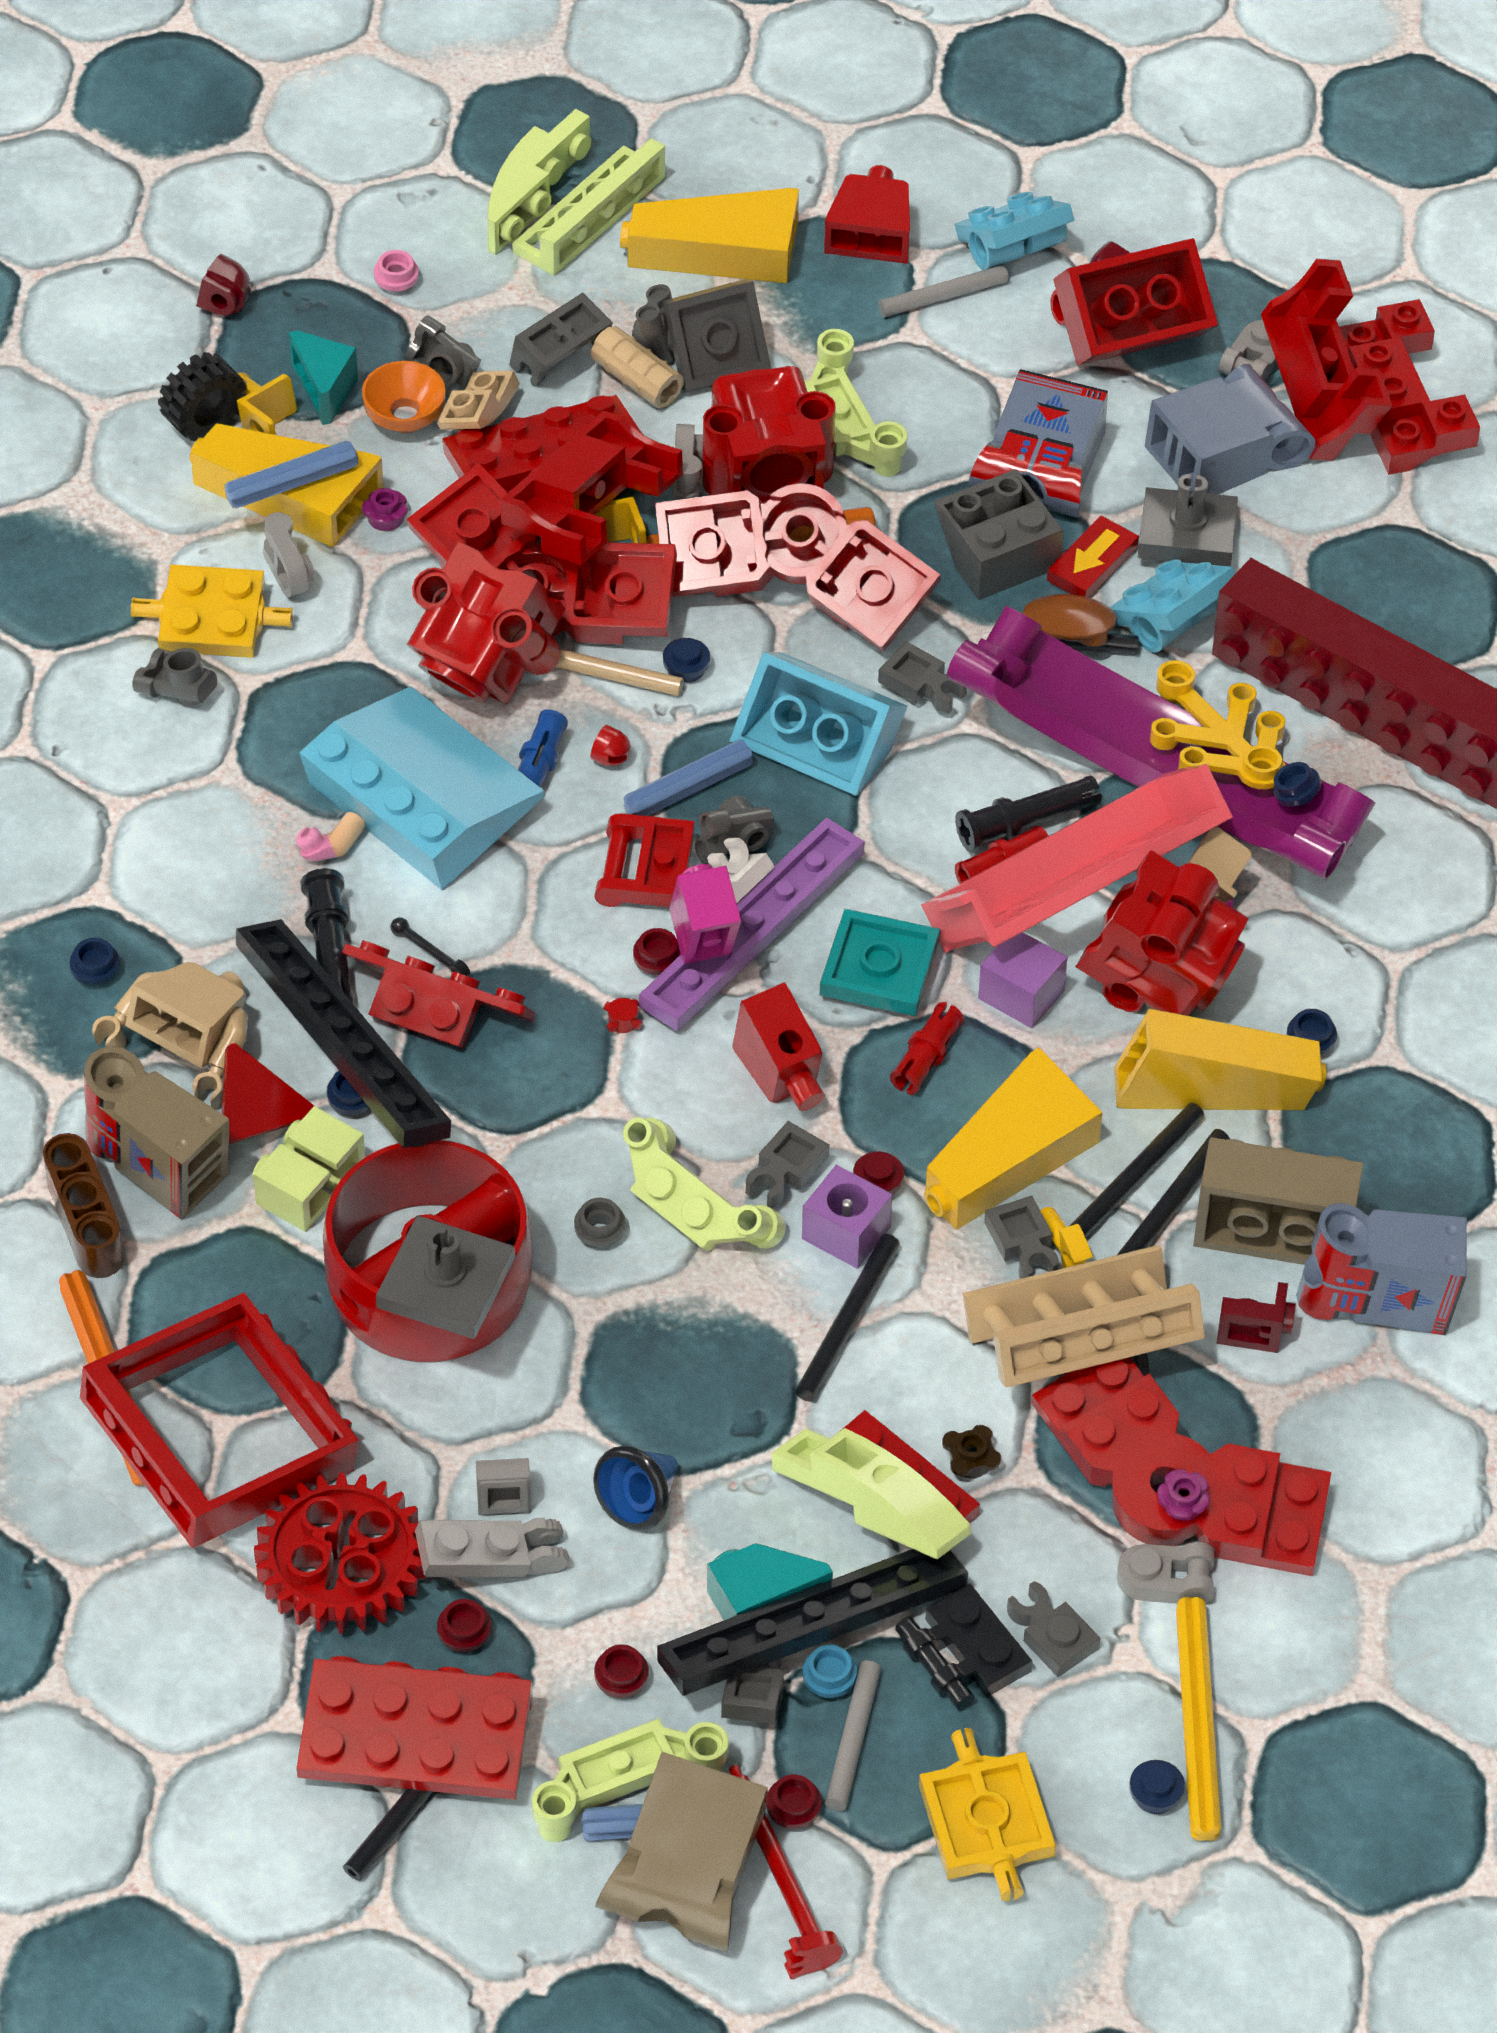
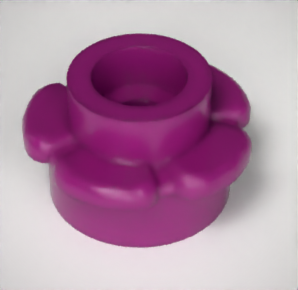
(385, 509)
(1184, 1507)

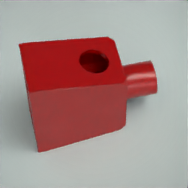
(870, 217)
(779, 1047)

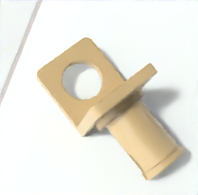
(1224, 858)

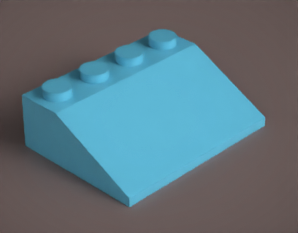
(419, 783)

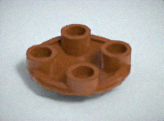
(1072, 618)

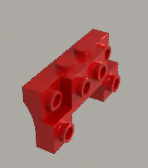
(1315, 364)
(1414, 425)
(582, 478)

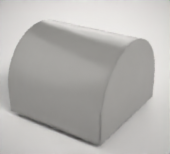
(503, 1486)

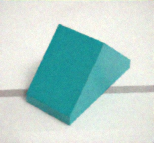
(324, 370)

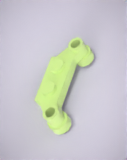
(854, 429)
(689, 1200)
(618, 1768)

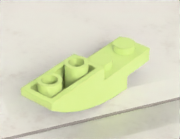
(526, 176)
(881, 1487)

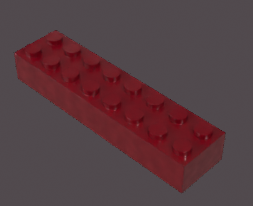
(1360, 677)

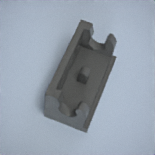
(557, 336)

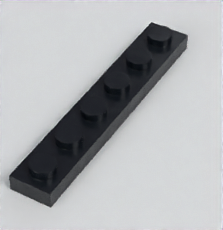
(808, 1618)

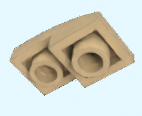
(480, 402)

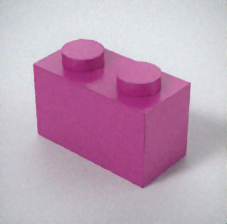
(704, 913)

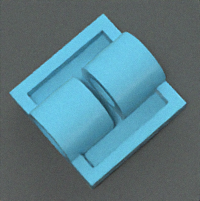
(1014, 229)
(1171, 601)

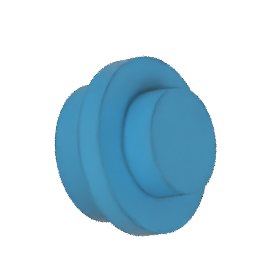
(829, 1671)

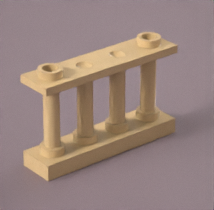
(1083, 1316)

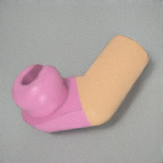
(336, 844)

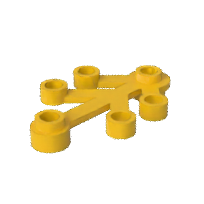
(1254, 764)

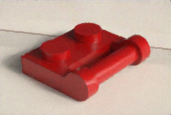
(662, 857)

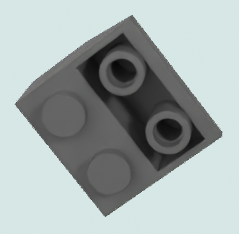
(999, 533)

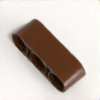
(77, 1182)

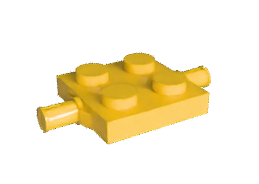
(212, 610)
(986, 1815)

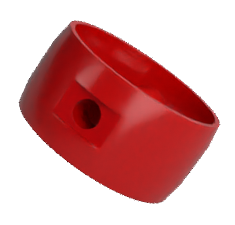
(478, 1199)

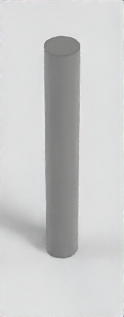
(943, 291)
(853, 1736)

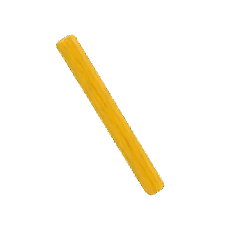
(1198, 1719)

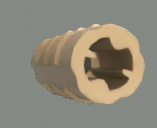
(637, 367)

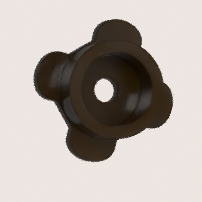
(971, 1463)

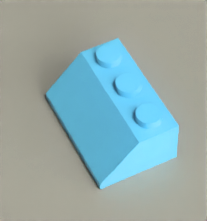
(817, 722)

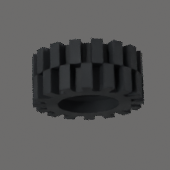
(201, 395)

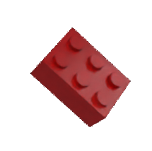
(1135, 301)

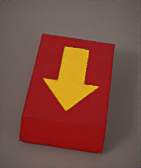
(1093, 557)

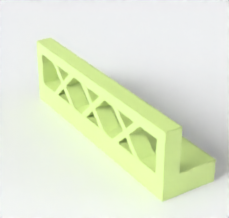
(592, 207)

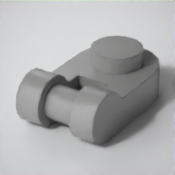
(1250, 348)
(692, 449)
(283, 557)
(1147, 1569)

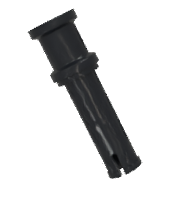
(1008, 817)
(327, 921)

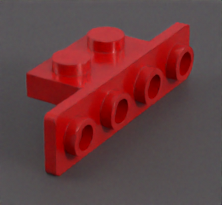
(427, 1002)

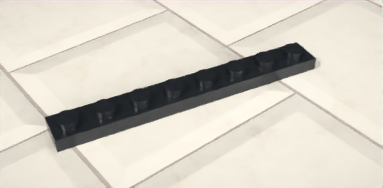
(343, 1034)

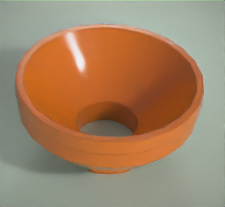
(403, 385)

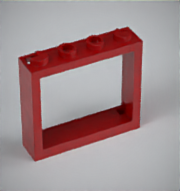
(238, 1320)

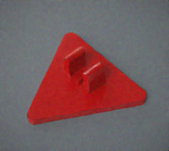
(256, 1097)

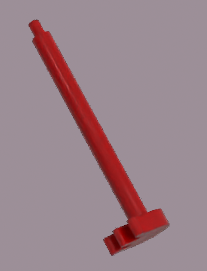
(814, 1948)

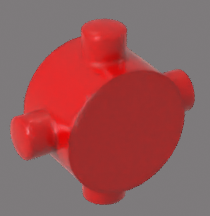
(622, 1015)

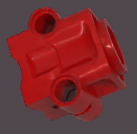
(767, 433)
(483, 626)
(1165, 940)

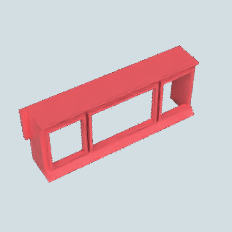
(1078, 859)

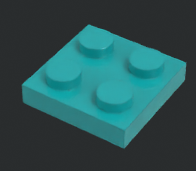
(879, 962)

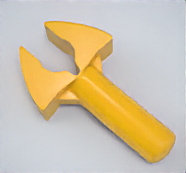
(1068, 1240)

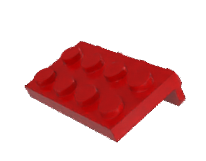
(522, 444)
(415, 1728)

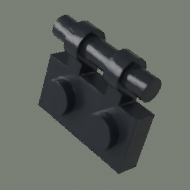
(974, 1637)

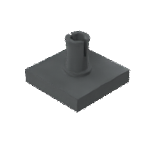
(716, 333)
(1188, 524)
(445, 1277)

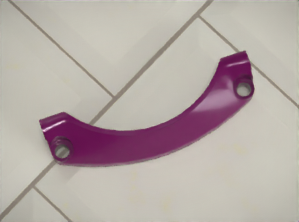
(1111, 724)

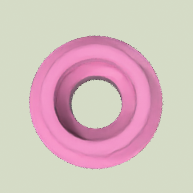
(396, 271)

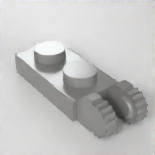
(490, 1548)

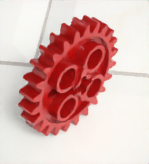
(294, 1542)

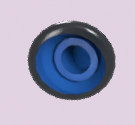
(634, 1486)

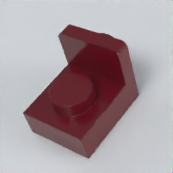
(1254, 1323)

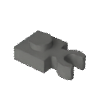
(917, 675)
(787, 1158)
(1022, 1233)
(1053, 1634)
(754, 1694)

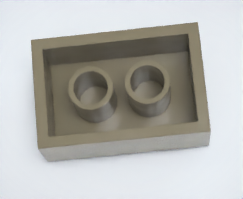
(1268, 1198)

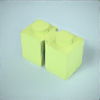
(312, 1156)

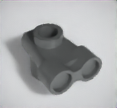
(651, 324)
(441, 352)
(175, 675)
(733, 819)

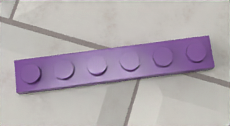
(764, 914)

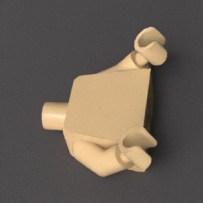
(186, 1014)

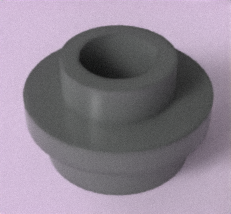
(595, 1212)

